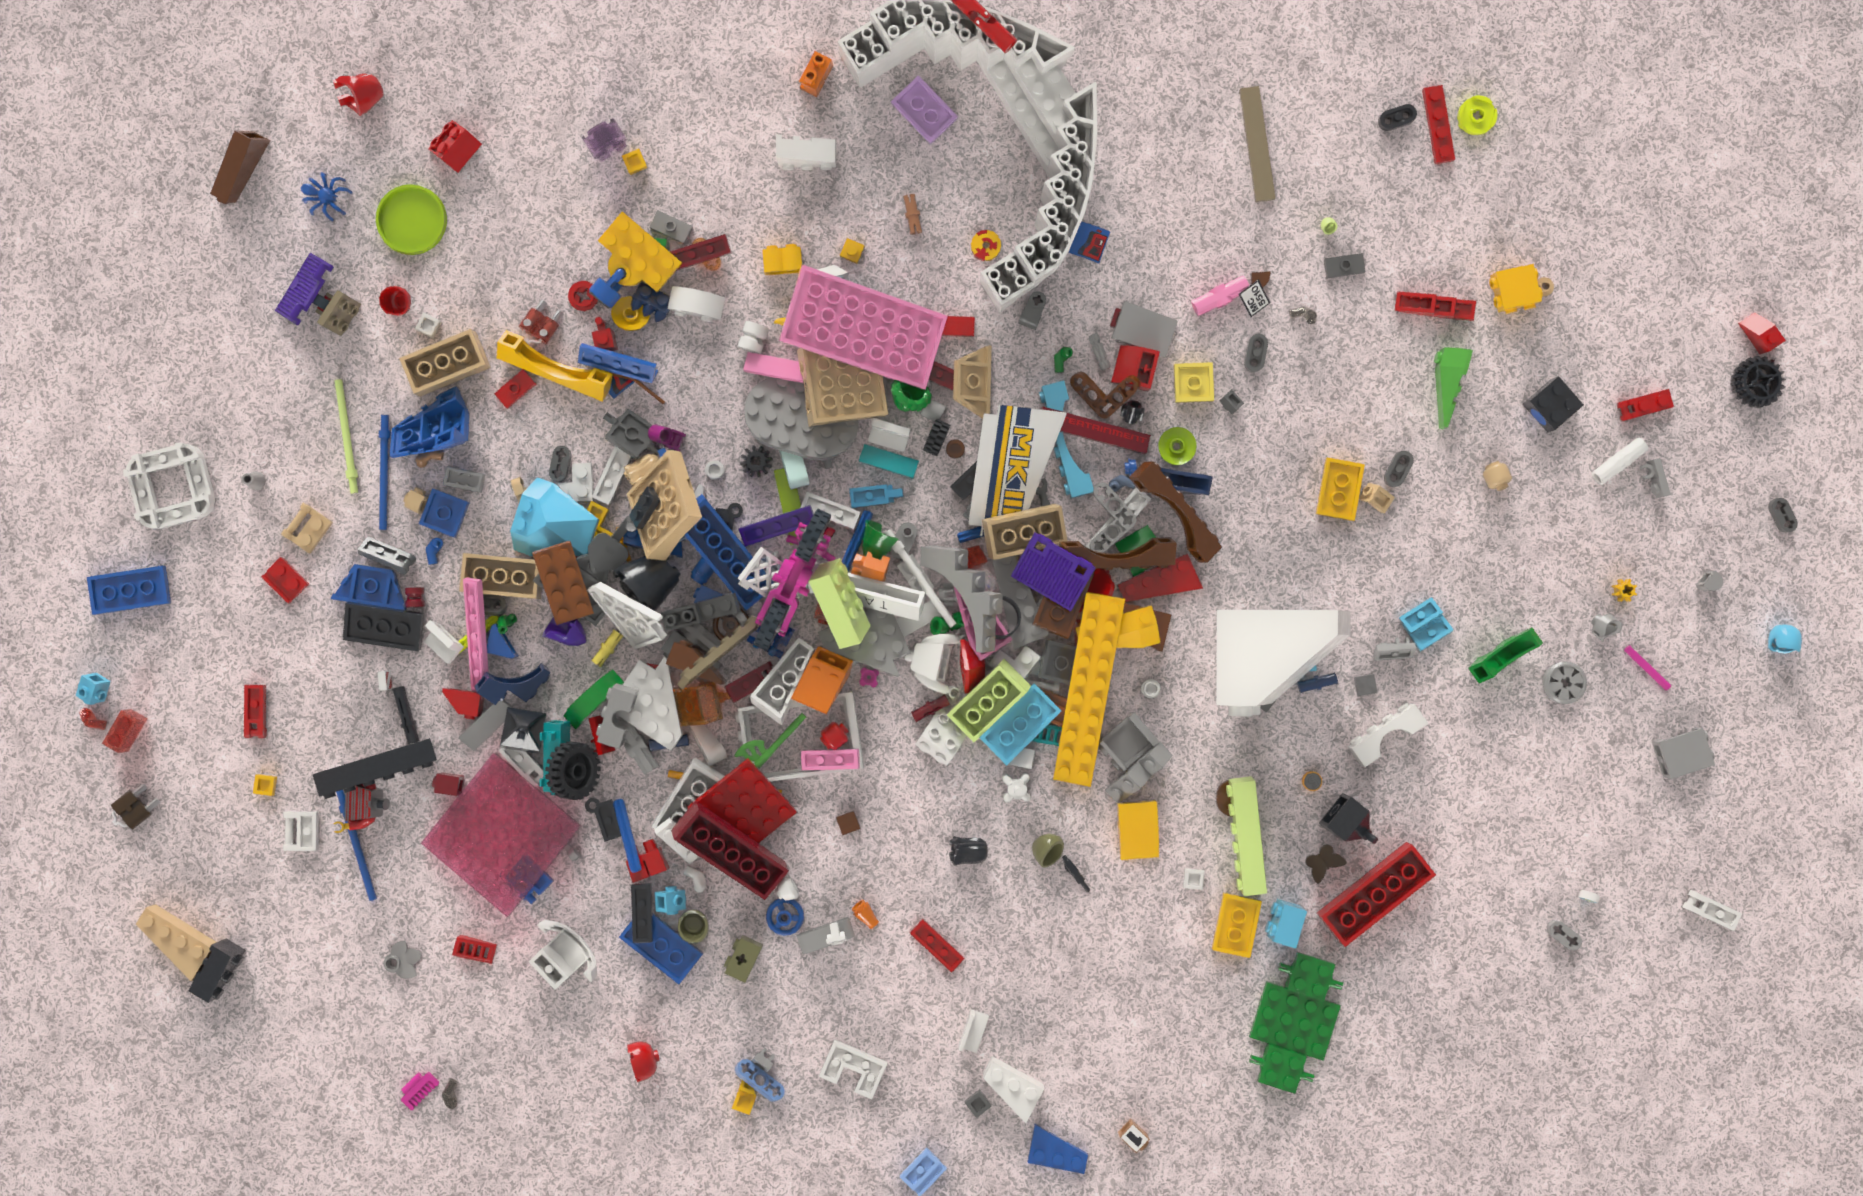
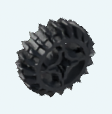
(1765, 394)

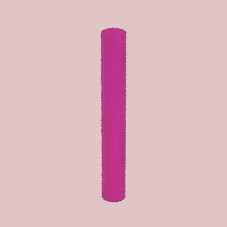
(1647, 667)

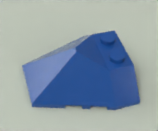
(434, 428)

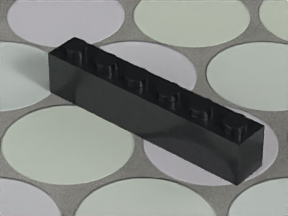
(374, 767)

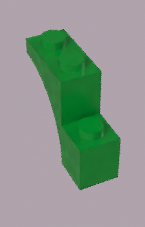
(1504, 654)

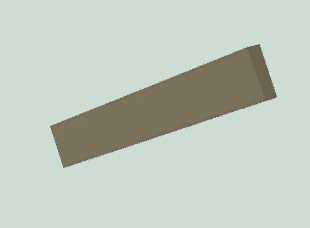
(1257, 144)

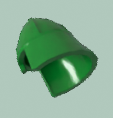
(875, 541)

